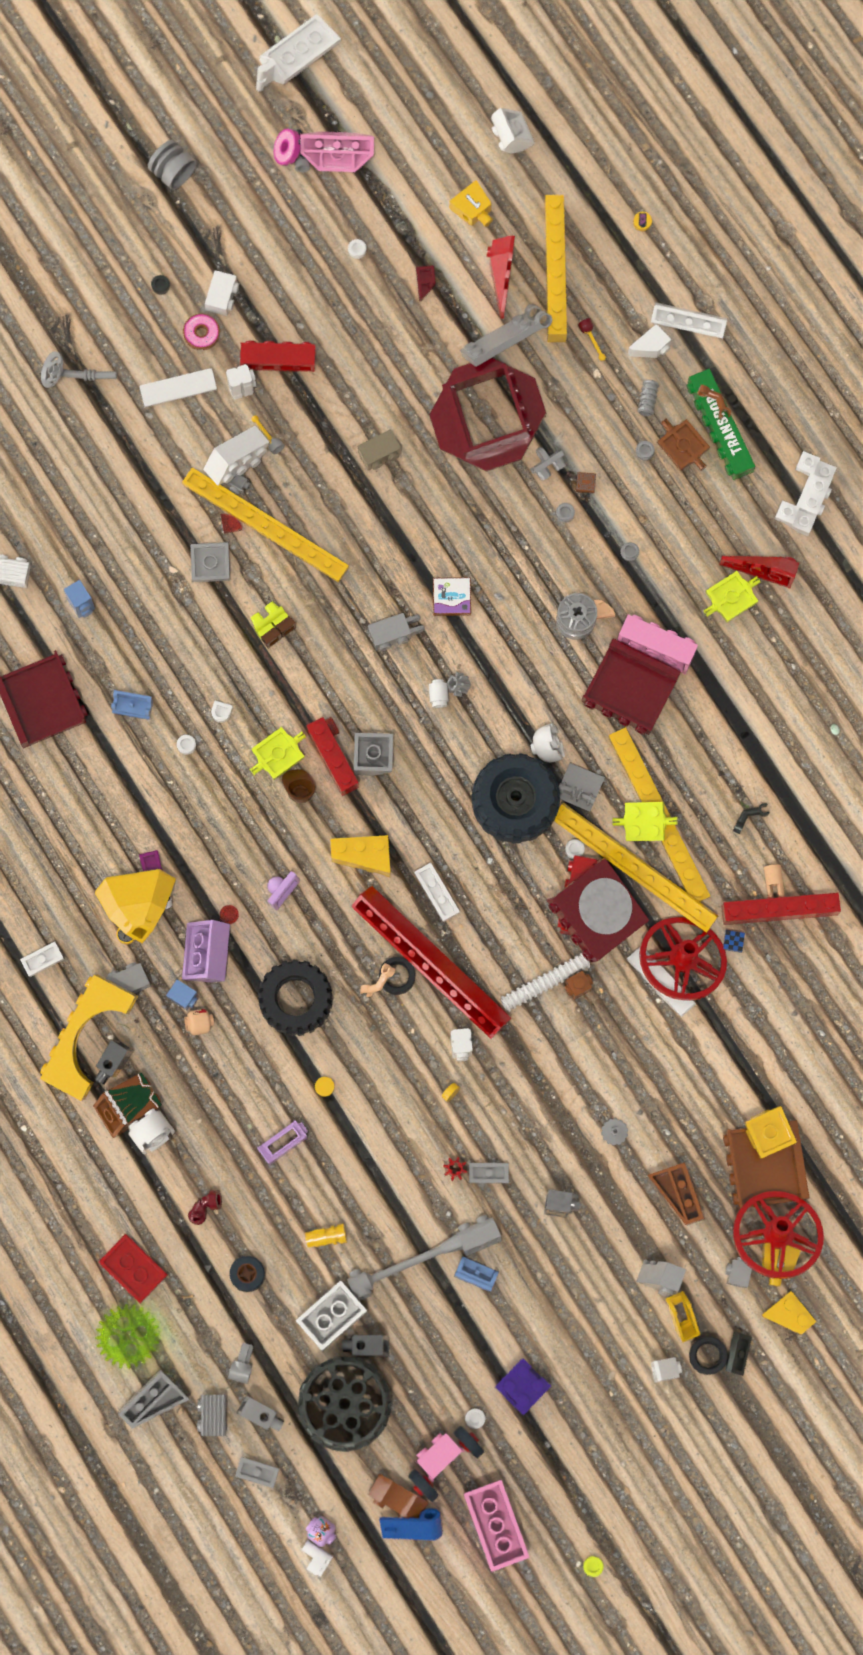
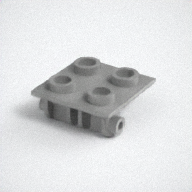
(580, 787)

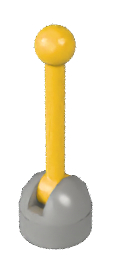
(275, 445)

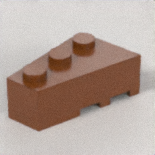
(680, 1192)

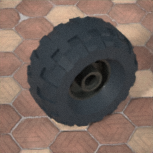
(515, 778)

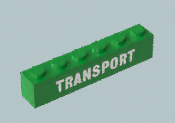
(723, 432)

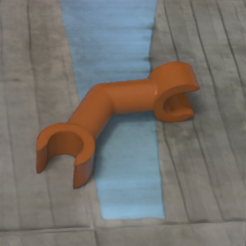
(705, 391)

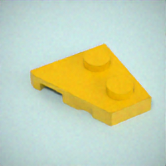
(790, 1314)

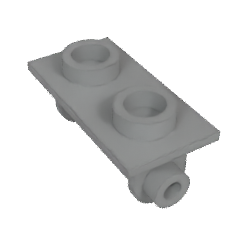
(238, 484)

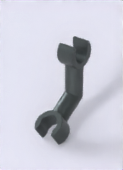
(746, 813)

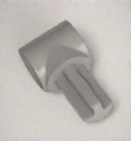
(240, 1369)

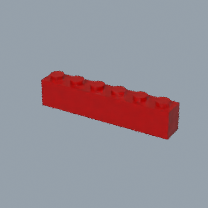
(781, 908)

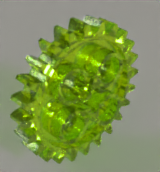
(119, 1352)

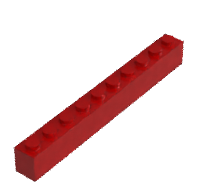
(431, 962)

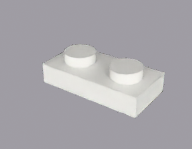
(42, 959)

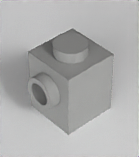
(738, 1273)

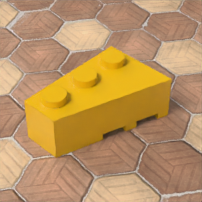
(363, 853)

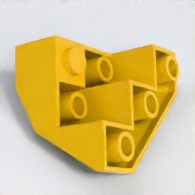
(136, 900)

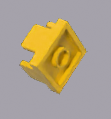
(769, 1132)

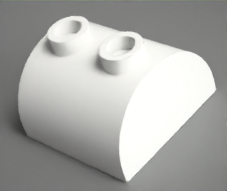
(511, 130)

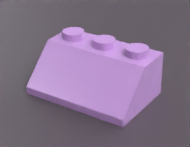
(206, 951)

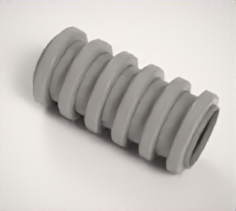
(648, 397)

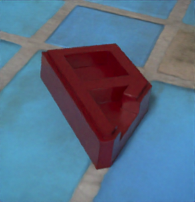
(425, 280)

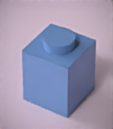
(182, 995)

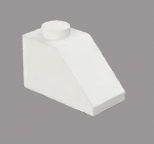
(651, 344)
(666, 1369)

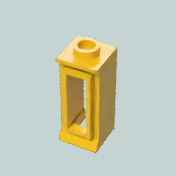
(688, 1328)

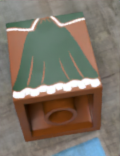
(126, 1104)

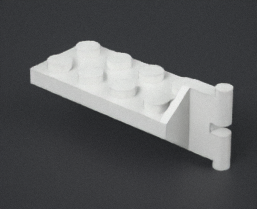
(296, 52)

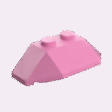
(337, 150)

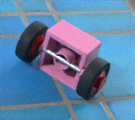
(440, 1456)

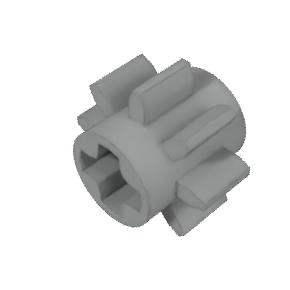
(458, 684)

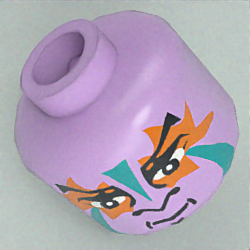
(321, 1531)

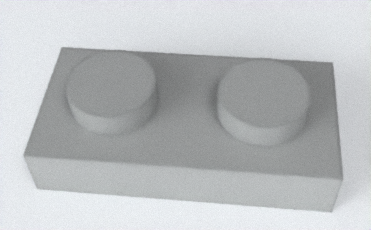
(489, 1173)
(257, 1472)

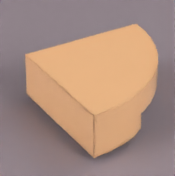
(603, 610)

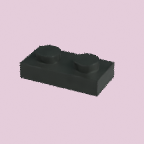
(738, 1353)

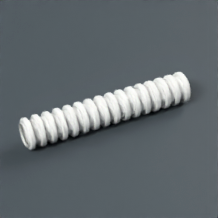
(542, 984)

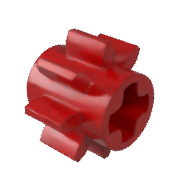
(458, 1173)

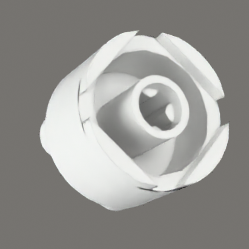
(150, 1131)

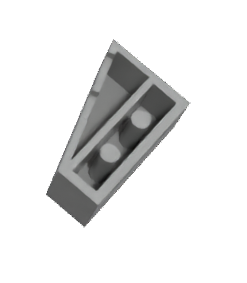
(661, 1276)

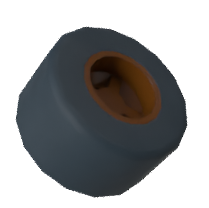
(247, 1274)

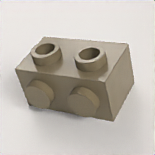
(379, 450)

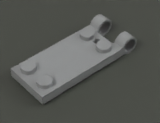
(505, 336)

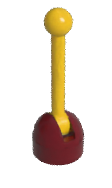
(586, 327)

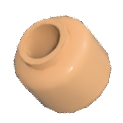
(198, 1022)

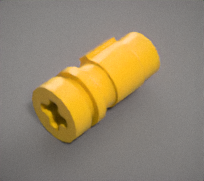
(326, 1236)

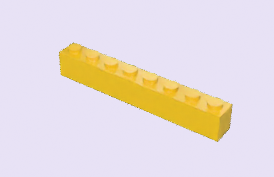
(555, 267)

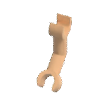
(387, 971)

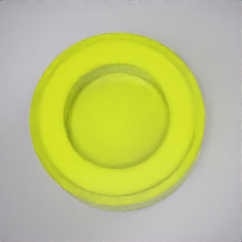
(593, 1566)

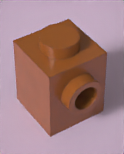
(578, 985)

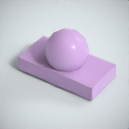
(281, 889)

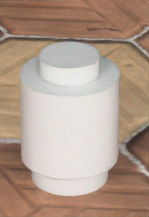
(438, 693)

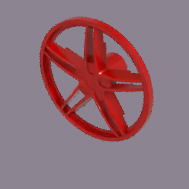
(684, 958)
(779, 1234)

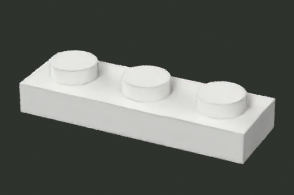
(436, 892)

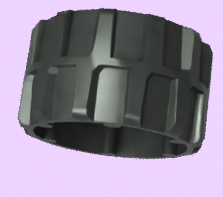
(346, 1392)

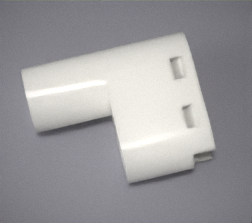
(320, 1558)

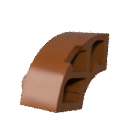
(397, 1498)

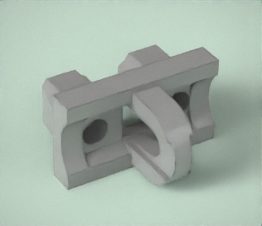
(554, 459)

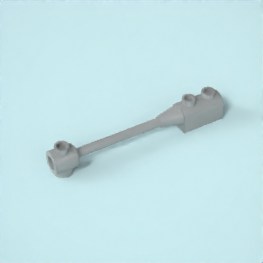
(468, 1238)

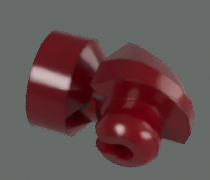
(199, 1211)

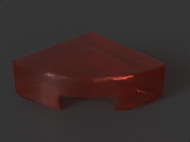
(230, 523)

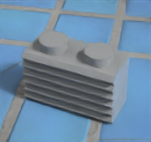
(212, 1415)

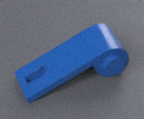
(425, 1528)

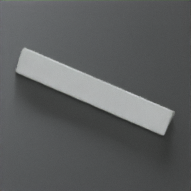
(689, 320)
(178, 387)

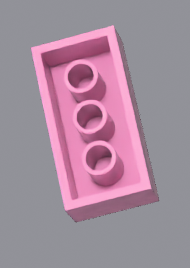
(658, 643)
(496, 1525)

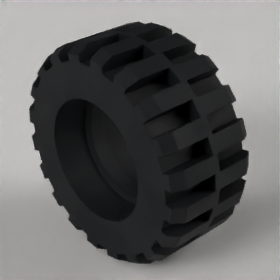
(289, 972)

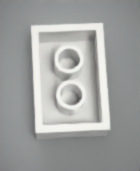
(236, 455)
(331, 1316)

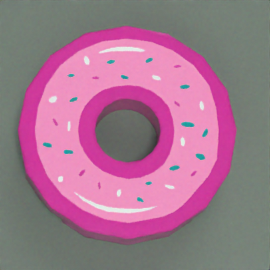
(286, 147)

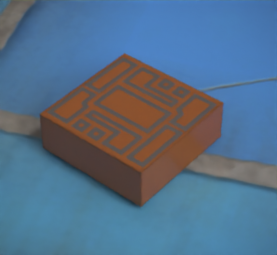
(585, 482)

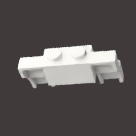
(810, 503)

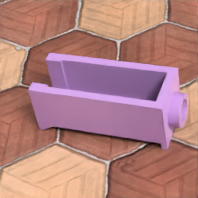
(271, 1158)

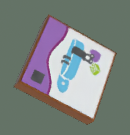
(452, 596)

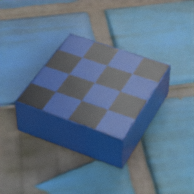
(733, 941)

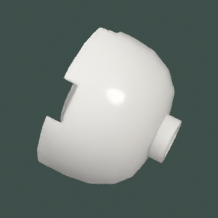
(547, 744)

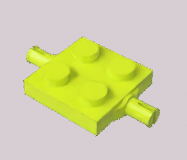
(731, 596)
(278, 753)
(645, 821)

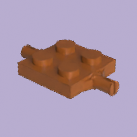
(683, 444)

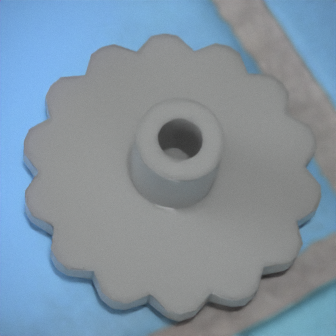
(614, 1131)

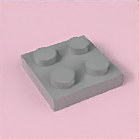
(210, 562)

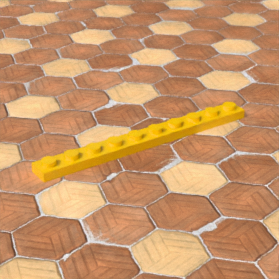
(265, 525)
(648, 792)
(635, 867)

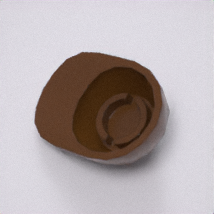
(298, 785)

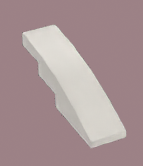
(679, 1006)

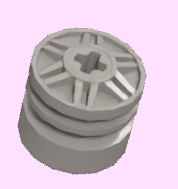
(172, 164)
(576, 626)

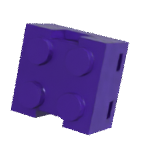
(522, 1386)

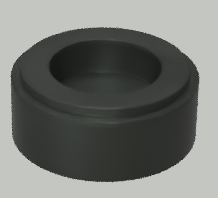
(160, 284)

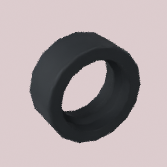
(411, 979)
(693, 1355)

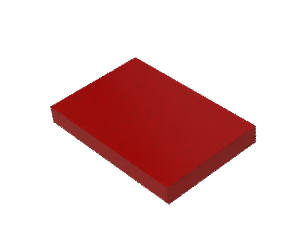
(132, 1268)

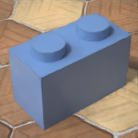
(79, 599)

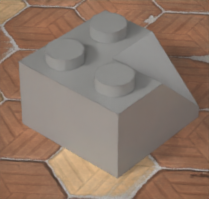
(373, 754)

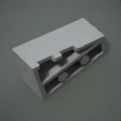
(151, 1400)

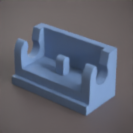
(132, 704)
(476, 1274)

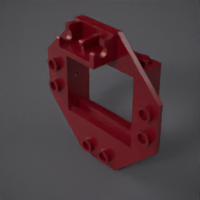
(452, 428)

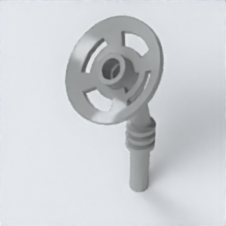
(50, 367)

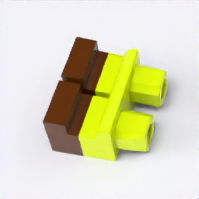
(274, 625)

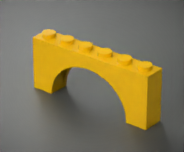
(63, 1066)

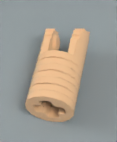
(773, 877)

